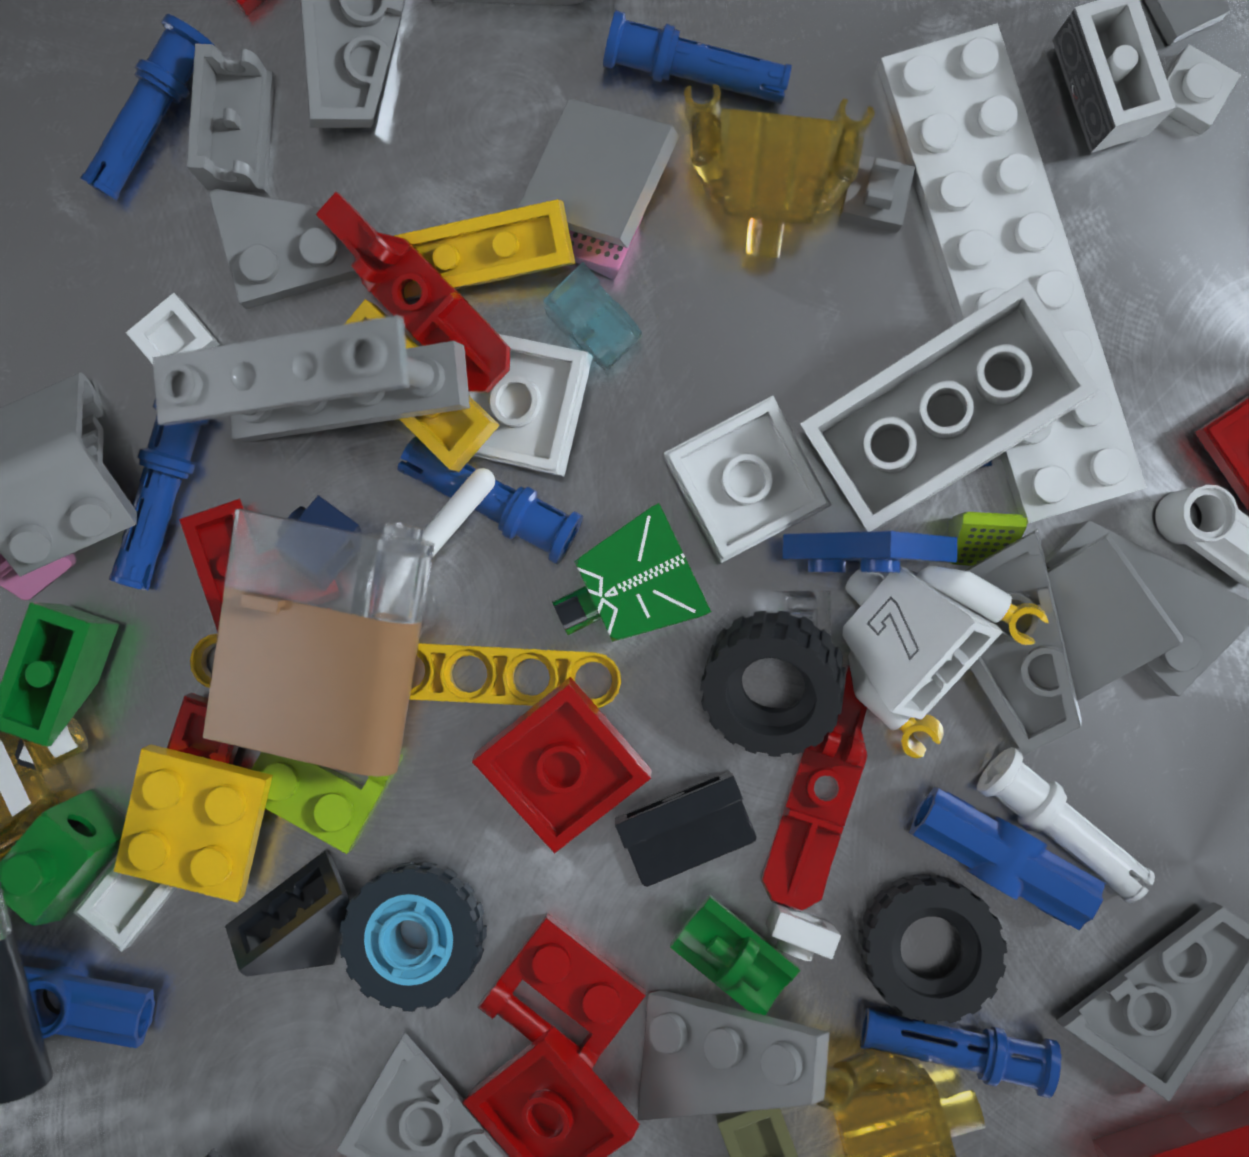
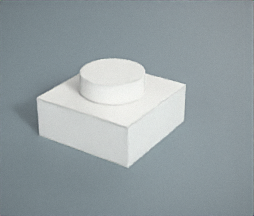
(1199, 88)
(170, 330)
(802, 933)

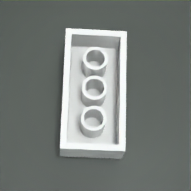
(950, 407)

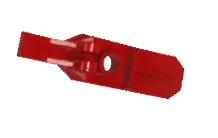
(440, 314)
(812, 825)

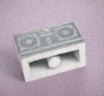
(1113, 72)

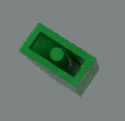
(52, 670)

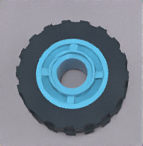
(381, 958)

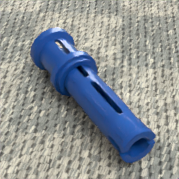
(668, 54)
(160, 84)
(165, 465)
(514, 510)
(989, 1054)

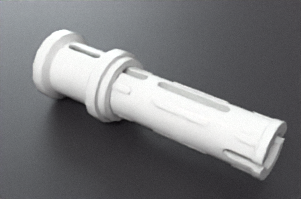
(1044, 809)

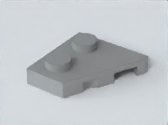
(277, 247)

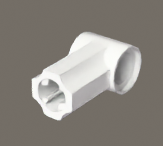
(1222, 533)

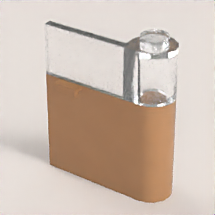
(319, 641)

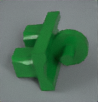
(734, 956)

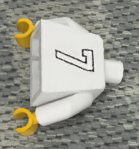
(919, 640)

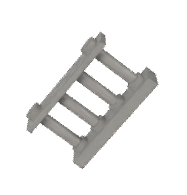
(312, 380)

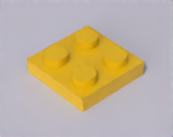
(192, 823)

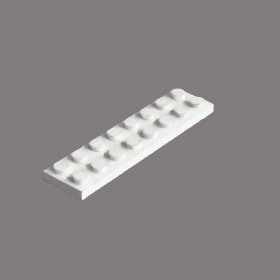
(993, 230)

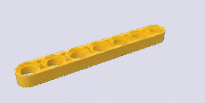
(500, 666)

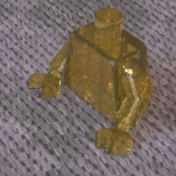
(773, 164)
(894, 1108)

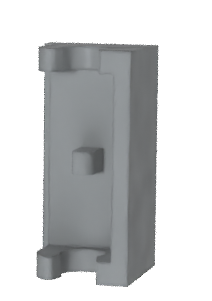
(230, 121)

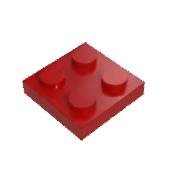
(562, 765)
(551, 1104)

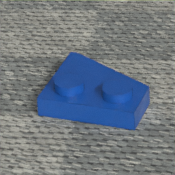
(874, 549)

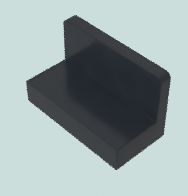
(686, 828)

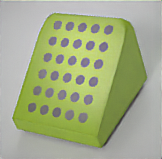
(984, 534)

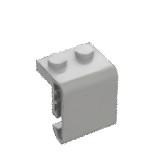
(54, 477)

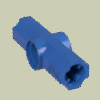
(1007, 858)
(91, 1007)

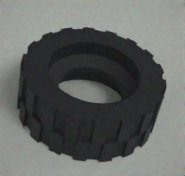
(763, 727)
(981, 956)

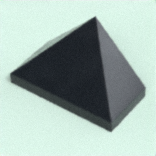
(293, 923)

